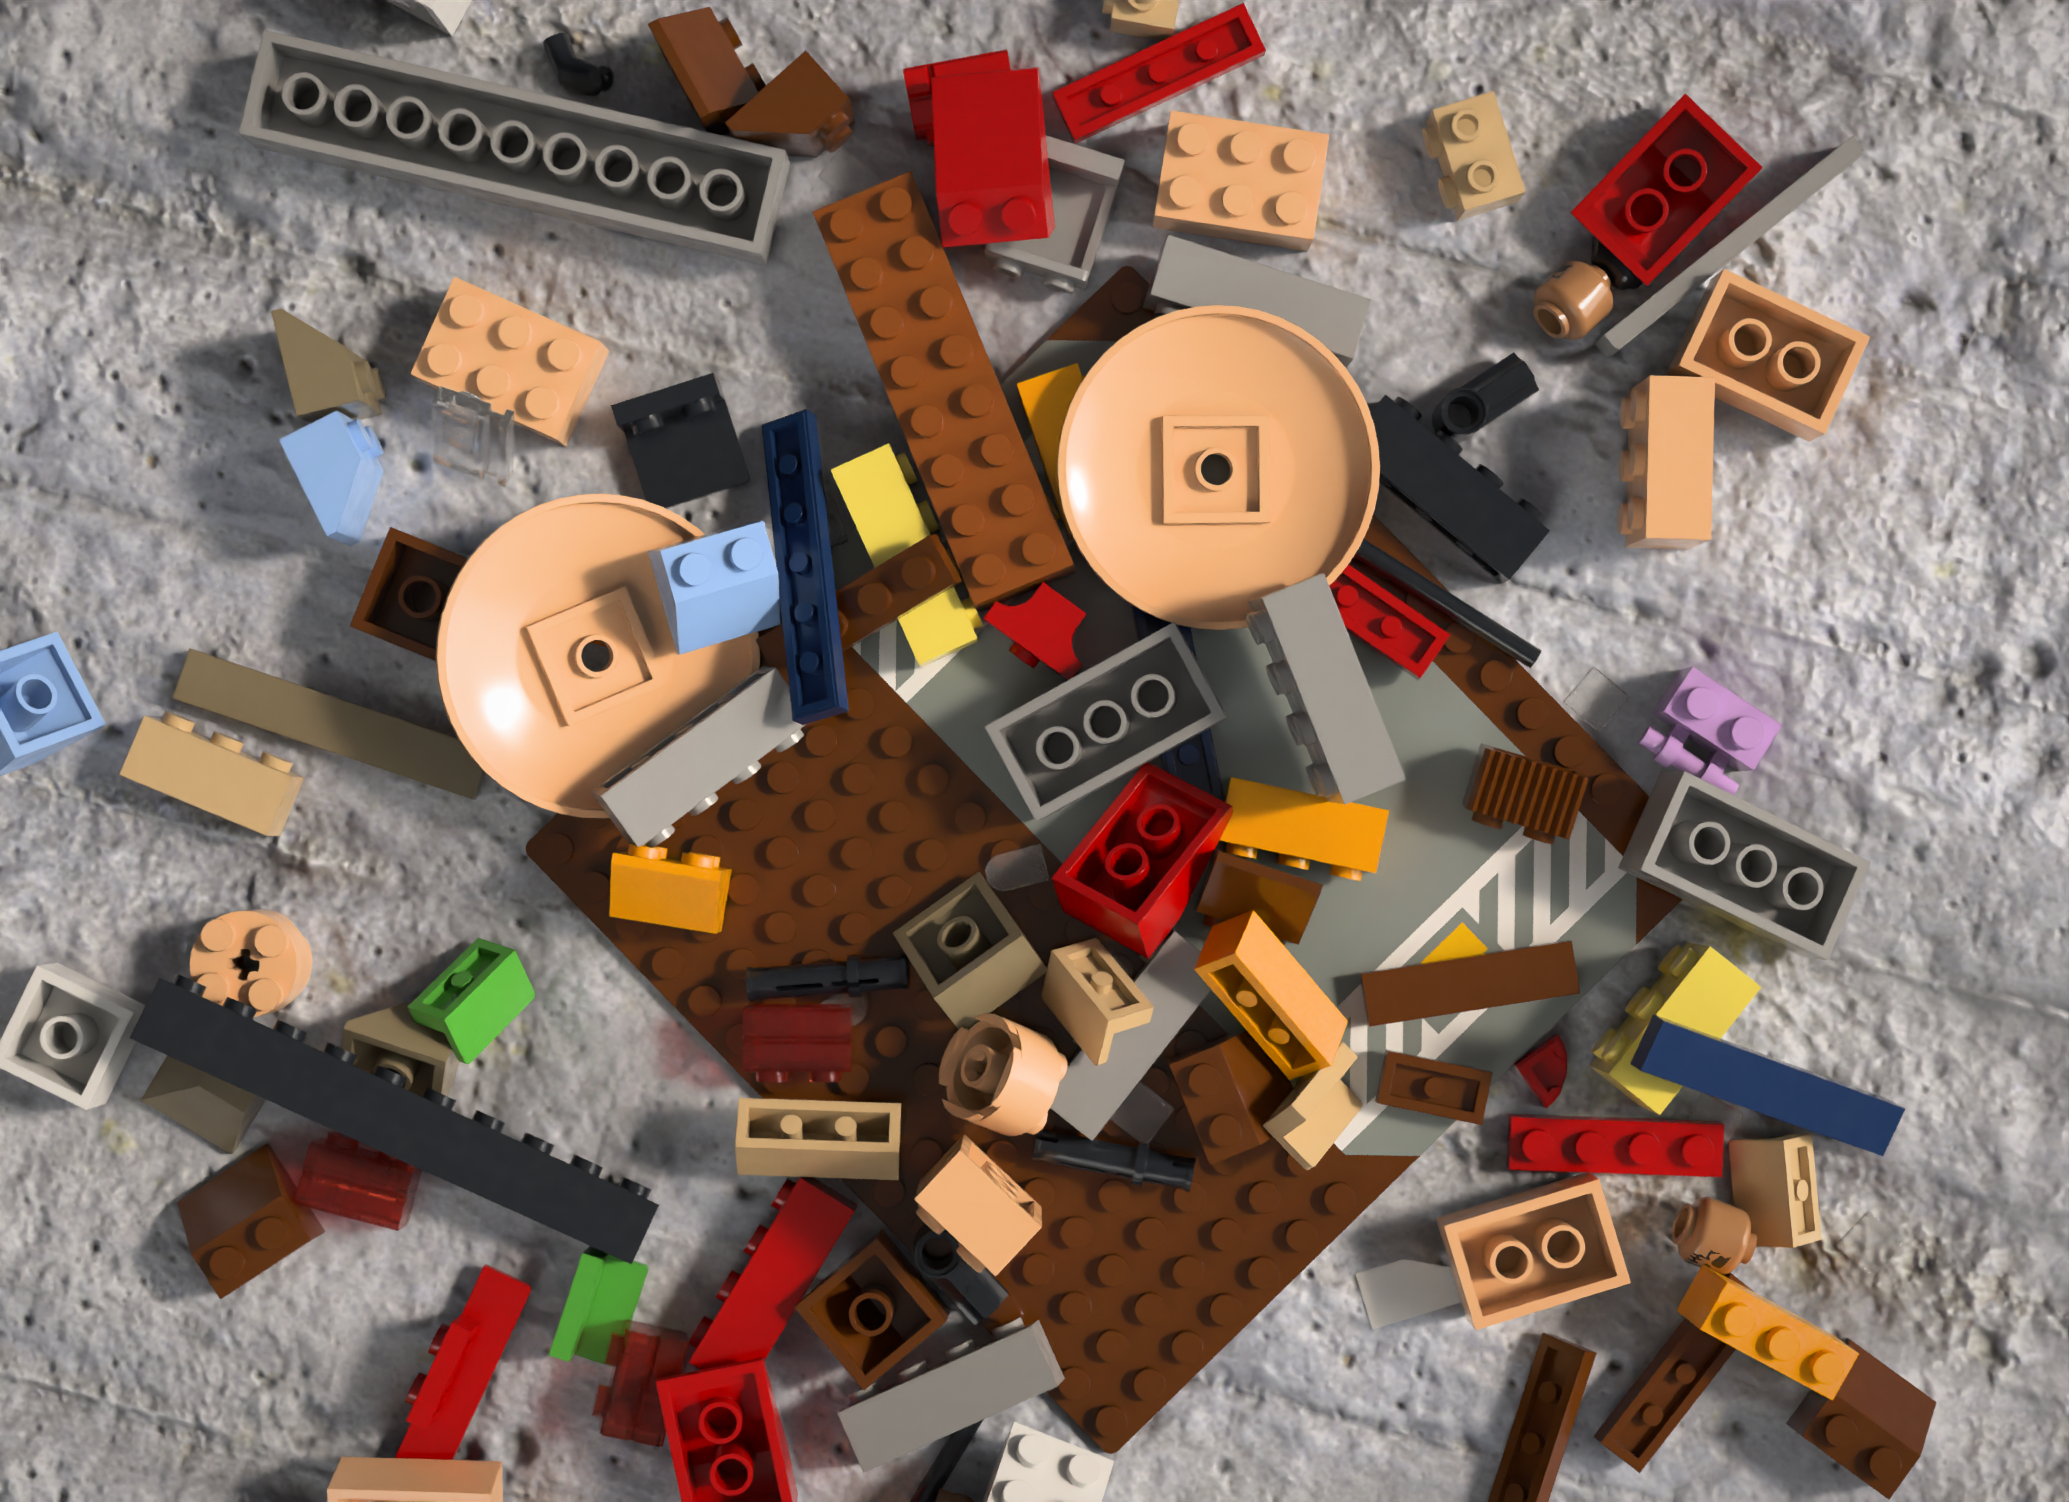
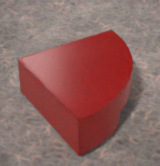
(1545, 1069)

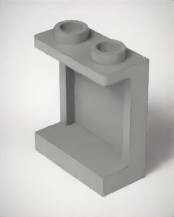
(1082, 198)

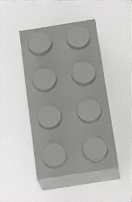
(1325, 691)
(1106, 722)
(1744, 864)

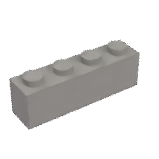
(1202, 276)
(700, 759)
(1093, 1093)
(951, 1394)

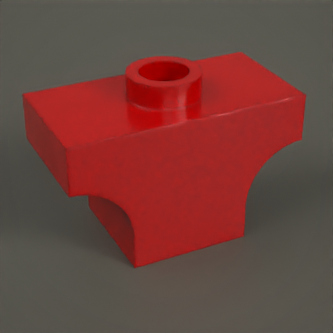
(1041, 630)

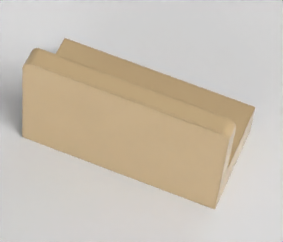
(1093, 997)
(1316, 1111)
(1777, 1188)

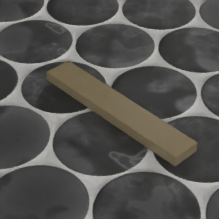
(328, 723)

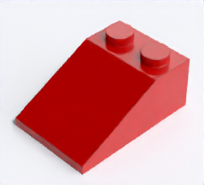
(991, 157)
(1666, 189)
(1142, 859)
(727, 1435)

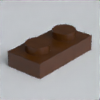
(1433, 1087)

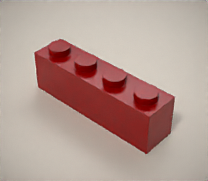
(776, 1277)

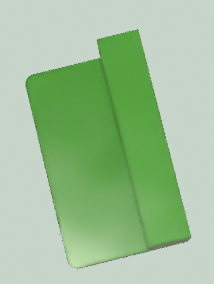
(475, 998)
(598, 1303)

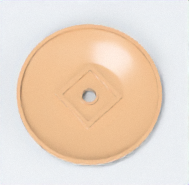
(1233, 389)
(517, 641)

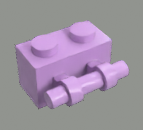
(1714, 720)

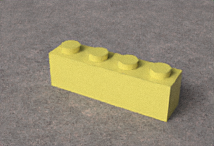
(889, 523)

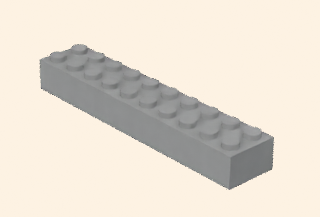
(515, 147)

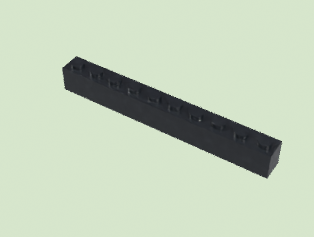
(394, 1120)

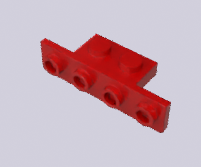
(462, 1366)

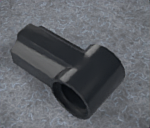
(1487, 397)
(971, 1291)

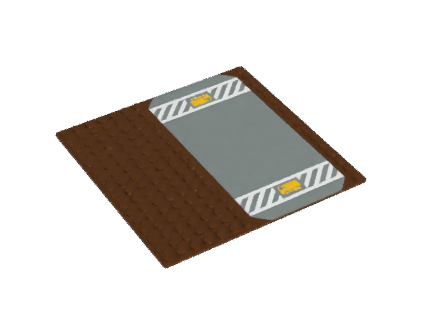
(1121, 1274)

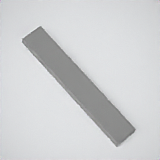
(1730, 247)

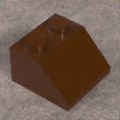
(706, 65)
(797, 112)
(1240, 886)
(1229, 1093)
(246, 1221)
(873, 1309)
(1871, 1425)

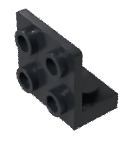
(683, 442)

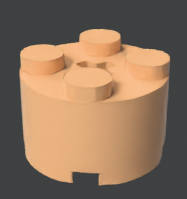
(267, 938)
(1001, 1075)

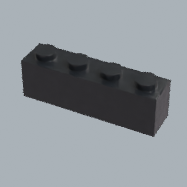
(1452, 494)

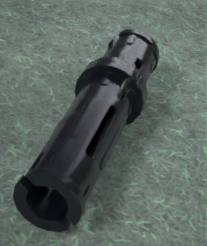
(828, 978)
(1114, 1159)

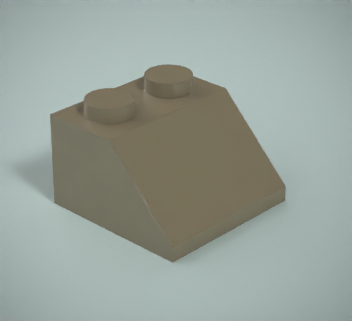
(325, 373)
(970, 952)

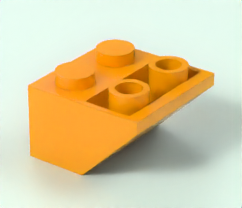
(669, 891)

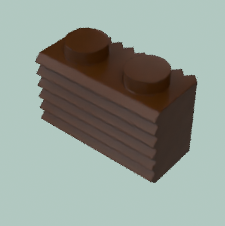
(1524, 793)

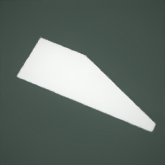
(1406, 1290)

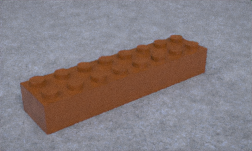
(944, 391)

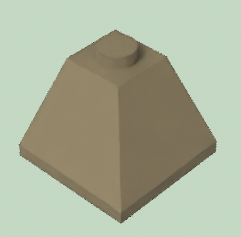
(402, 1046)
(203, 1103)

